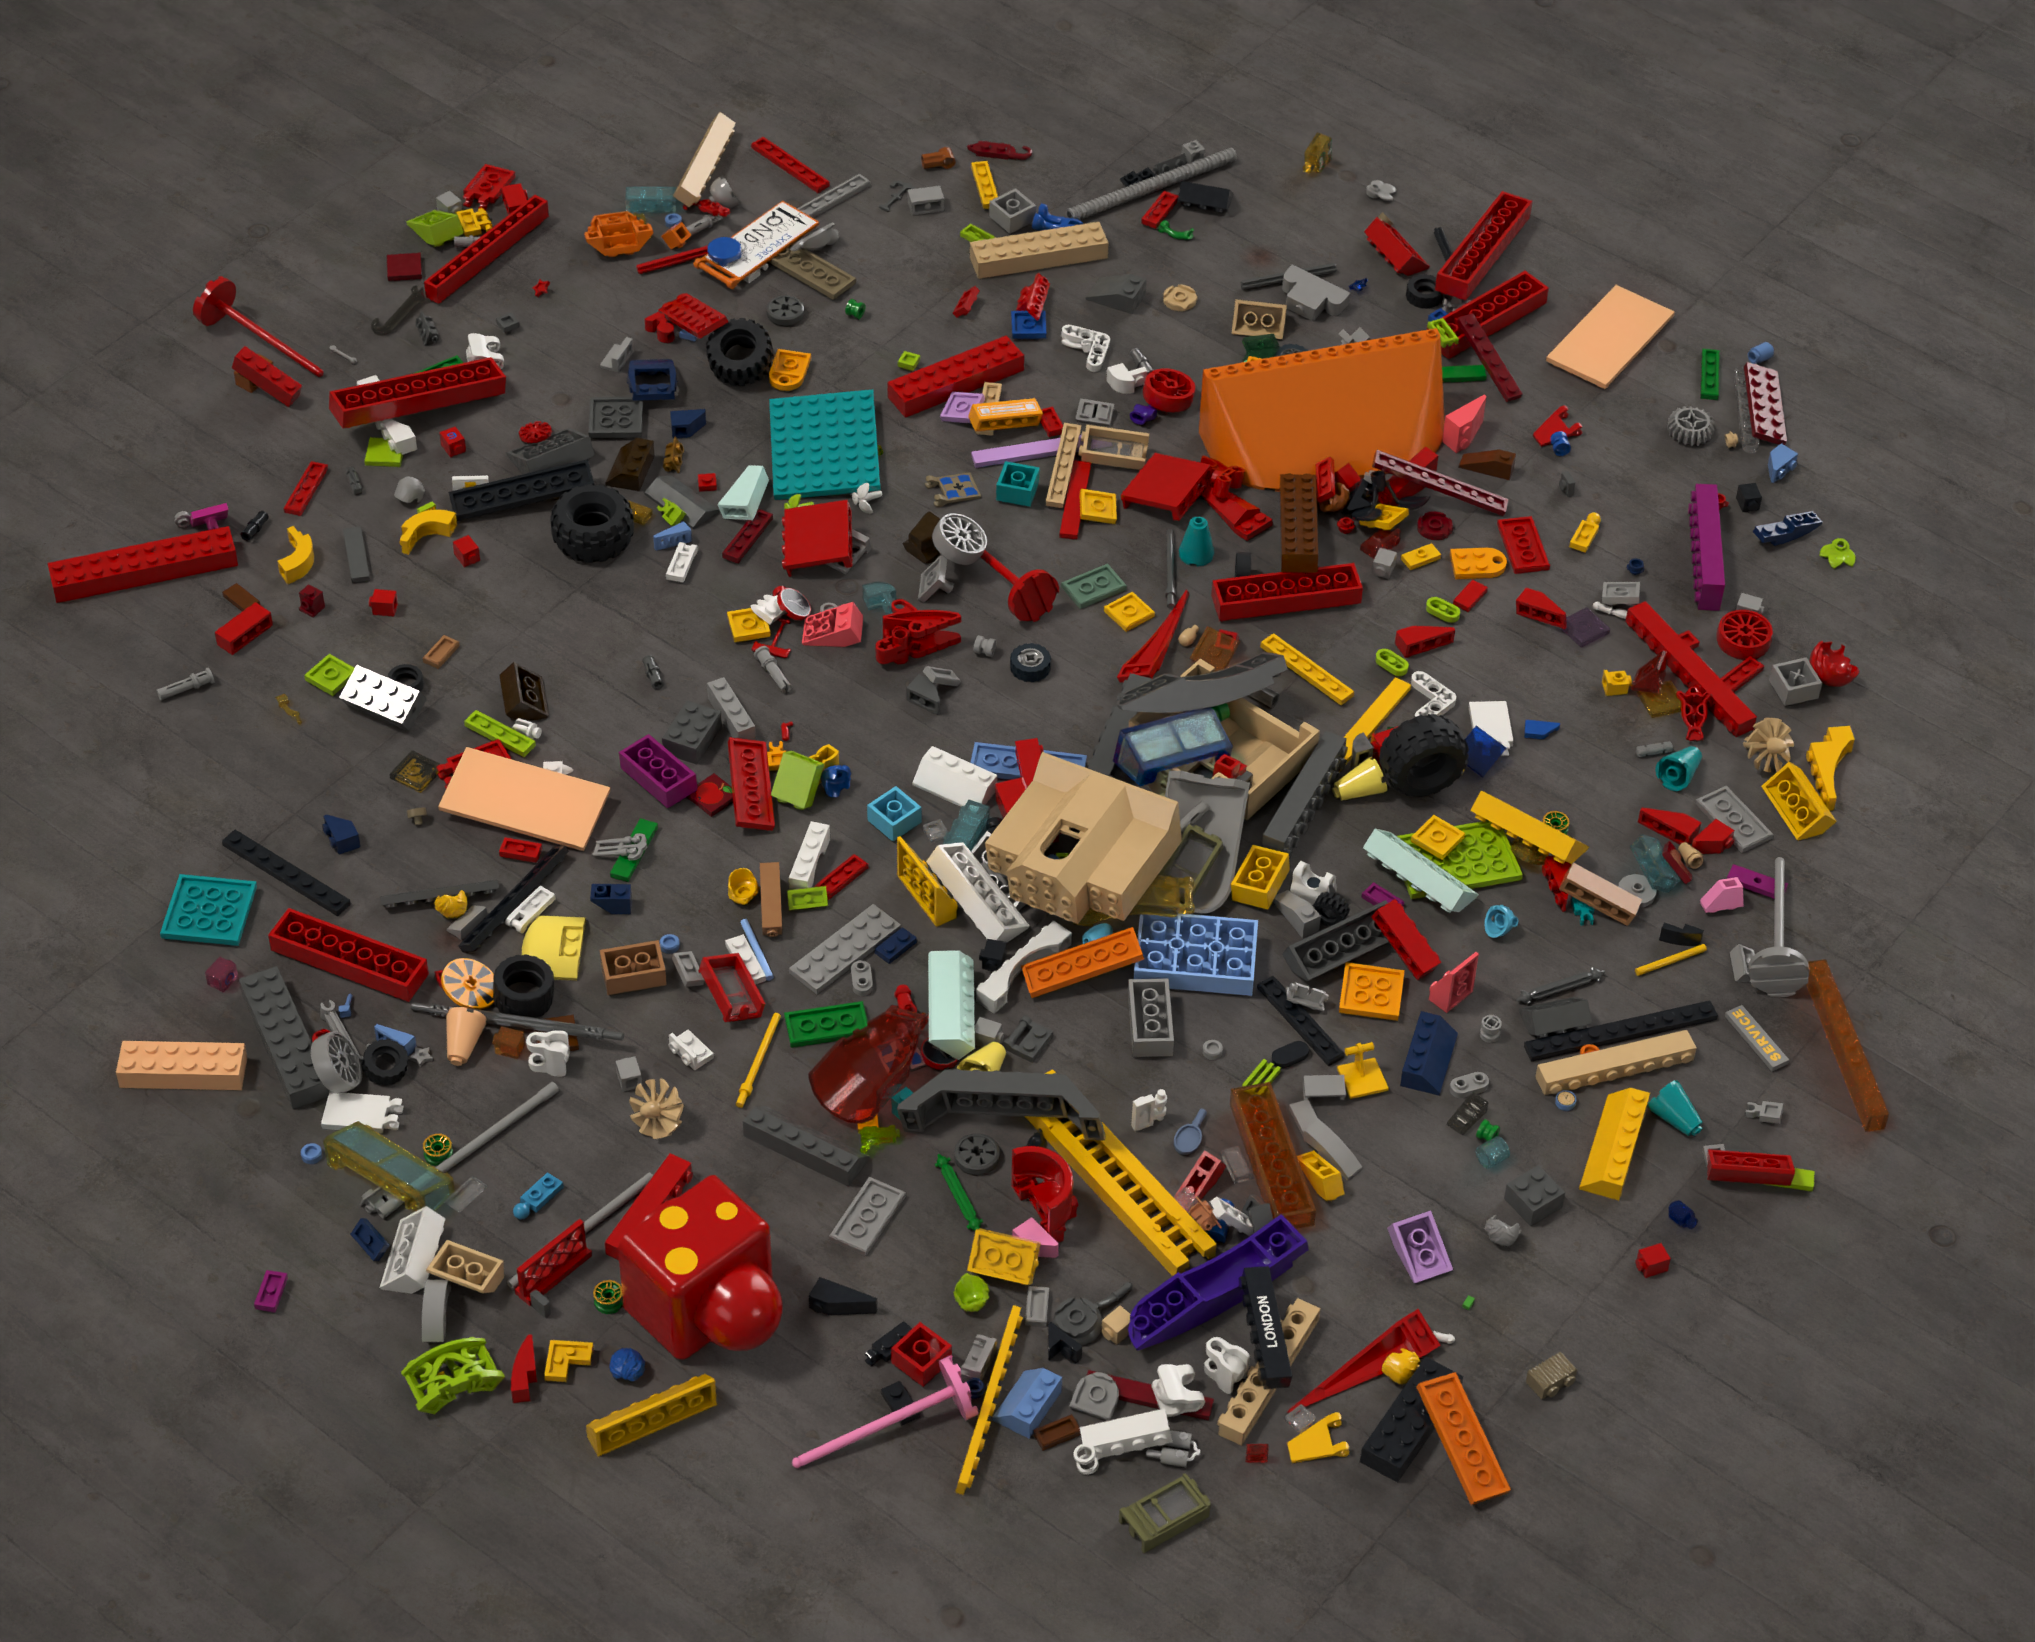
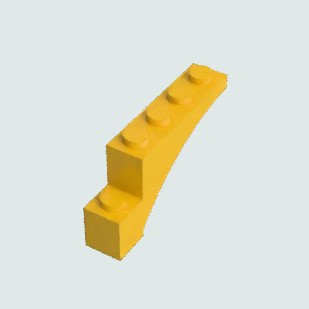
(1825, 758)

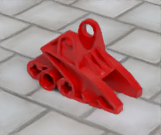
(915, 629)

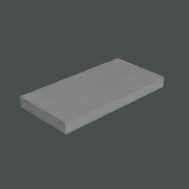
(1731, 811)
(867, 1216)

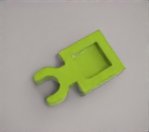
(672, 512)

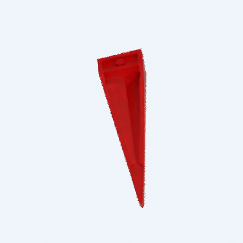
(1238, 514)
(1151, 655)
(1407, 1333)

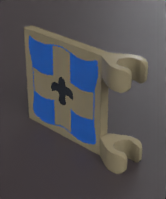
(954, 488)

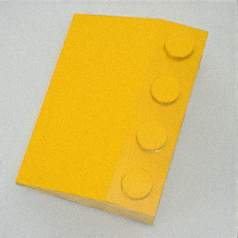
(924, 885)

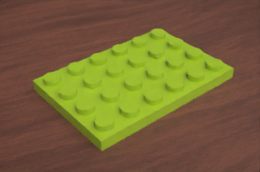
(1477, 861)

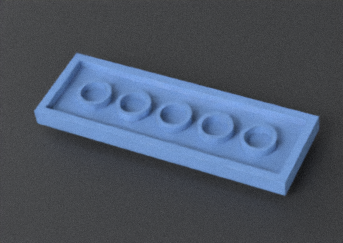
(1003, 761)

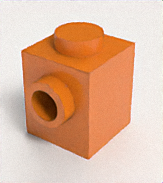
(676, 236)

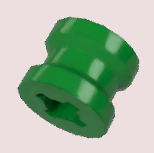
(855, 309)
(1487, 1130)

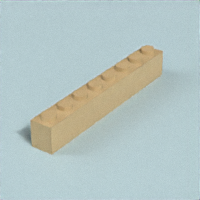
(705, 160)
(1615, 1062)

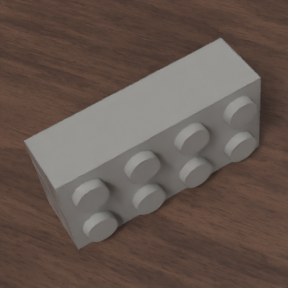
(1150, 1017)

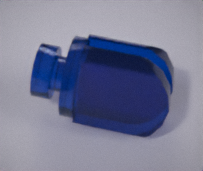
(1682, 1215)

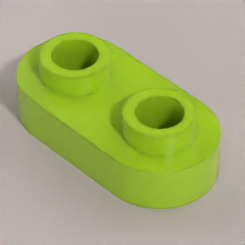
(1443, 609)
(1391, 662)

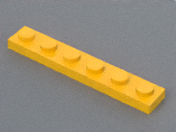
(1308, 669)

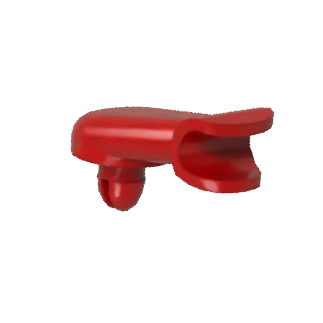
(904, 999)

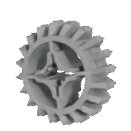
(1691, 426)

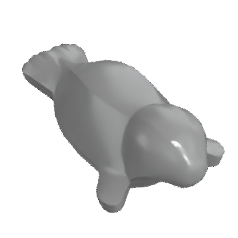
(818, 239)

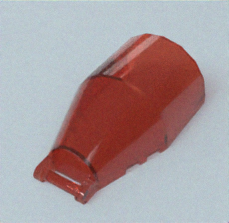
(869, 1066)

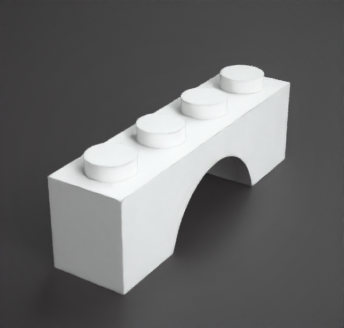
(813, 845)

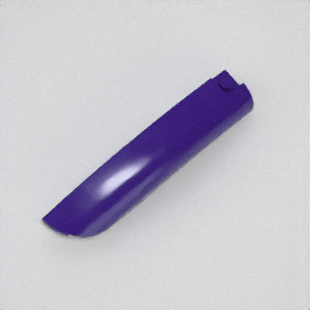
(1213, 1286)

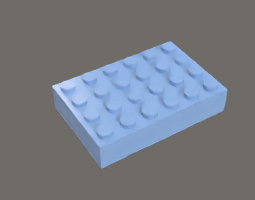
(1198, 952)

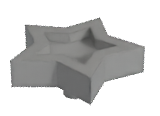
(421, 1056)

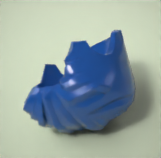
(835, 779)
(627, 1364)

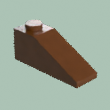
(1492, 463)

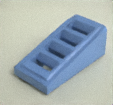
(672, 536)
(406, 1040)

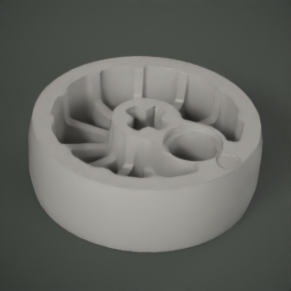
(959, 539)
(336, 1062)

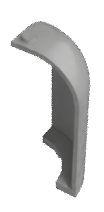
(1224, 819)

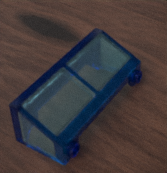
(1170, 744)

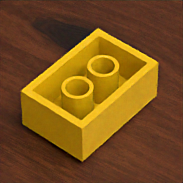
(1260, 877)

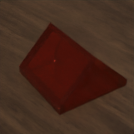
(1651, 675)

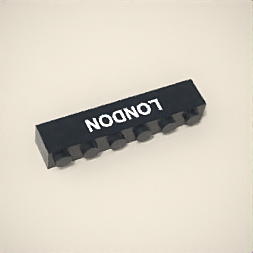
(1266, 1327)

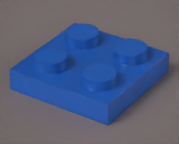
(1026, 327)

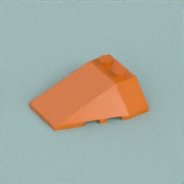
(617, 233)

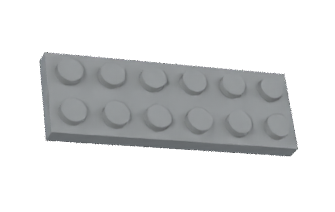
(844, 948)

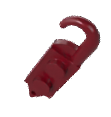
(998, 150)

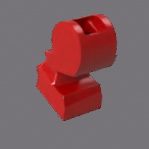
(658, 322)

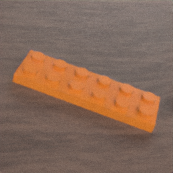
(1082, 962)
(1463, 1438)

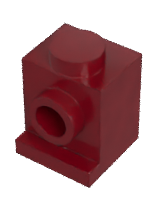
(311, 600)

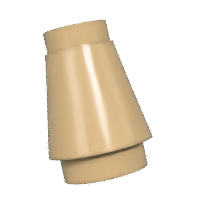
(1691, 856)

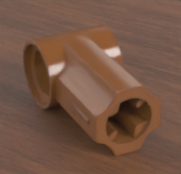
(943, 158)

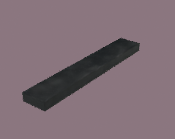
(1301, 1021)

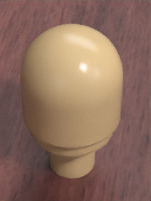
(1188, 636)

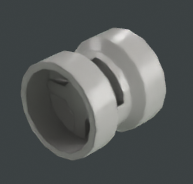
(985, 646)
(1490, 1028)

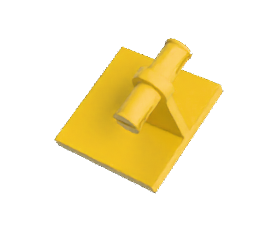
(1362, 1076)

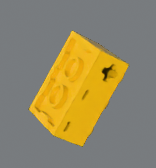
(1004, 1256)

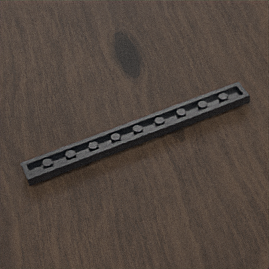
(1621, 1030)

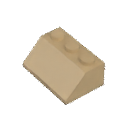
(1259, 318)
(467, 1267)

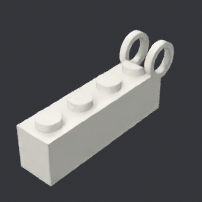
(1121, 1436)

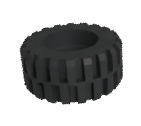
(743, 370)

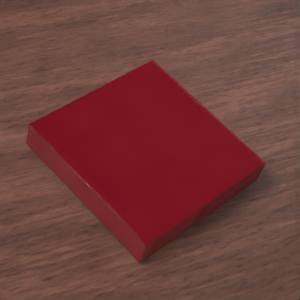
(404, 266)

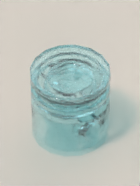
(1492, 1152)

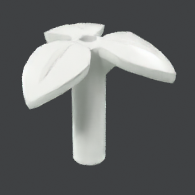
(864, 496)

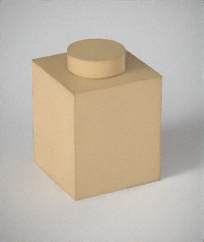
(1116, 1325)

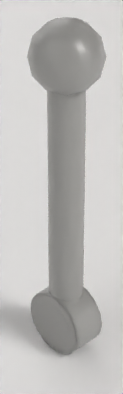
(333, 349)

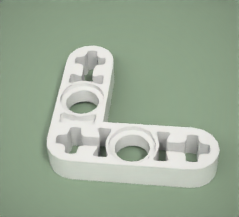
(1069, 332)
(1442, 699)

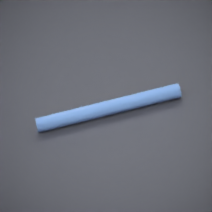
(756, 949)

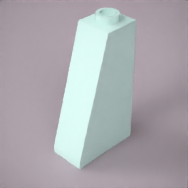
(745, 495)

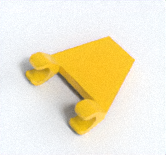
(1316, 1441)

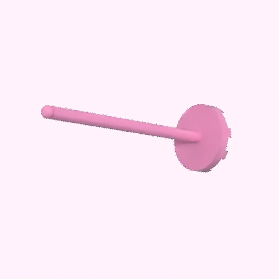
(955, 1388)

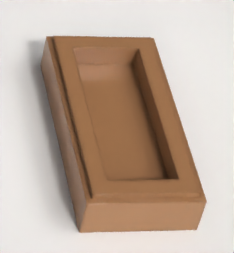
(441, 652)

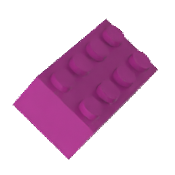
(658, 771)

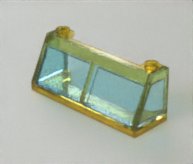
(388, 1166)

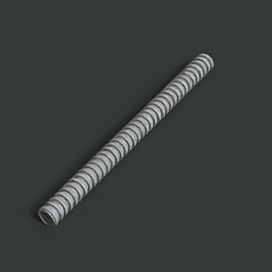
(1152, 184)

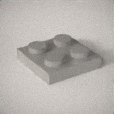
(1621, 593)

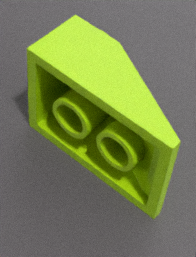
(436, 227)

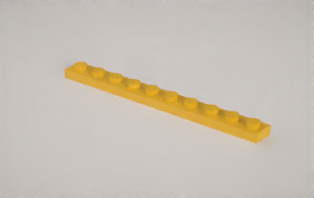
(987, 1408)

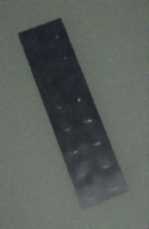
(519, 490)

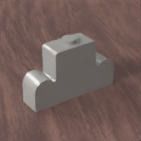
(1311, 295)

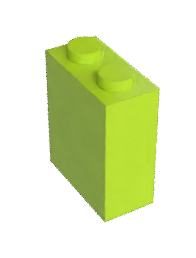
(797, 780)

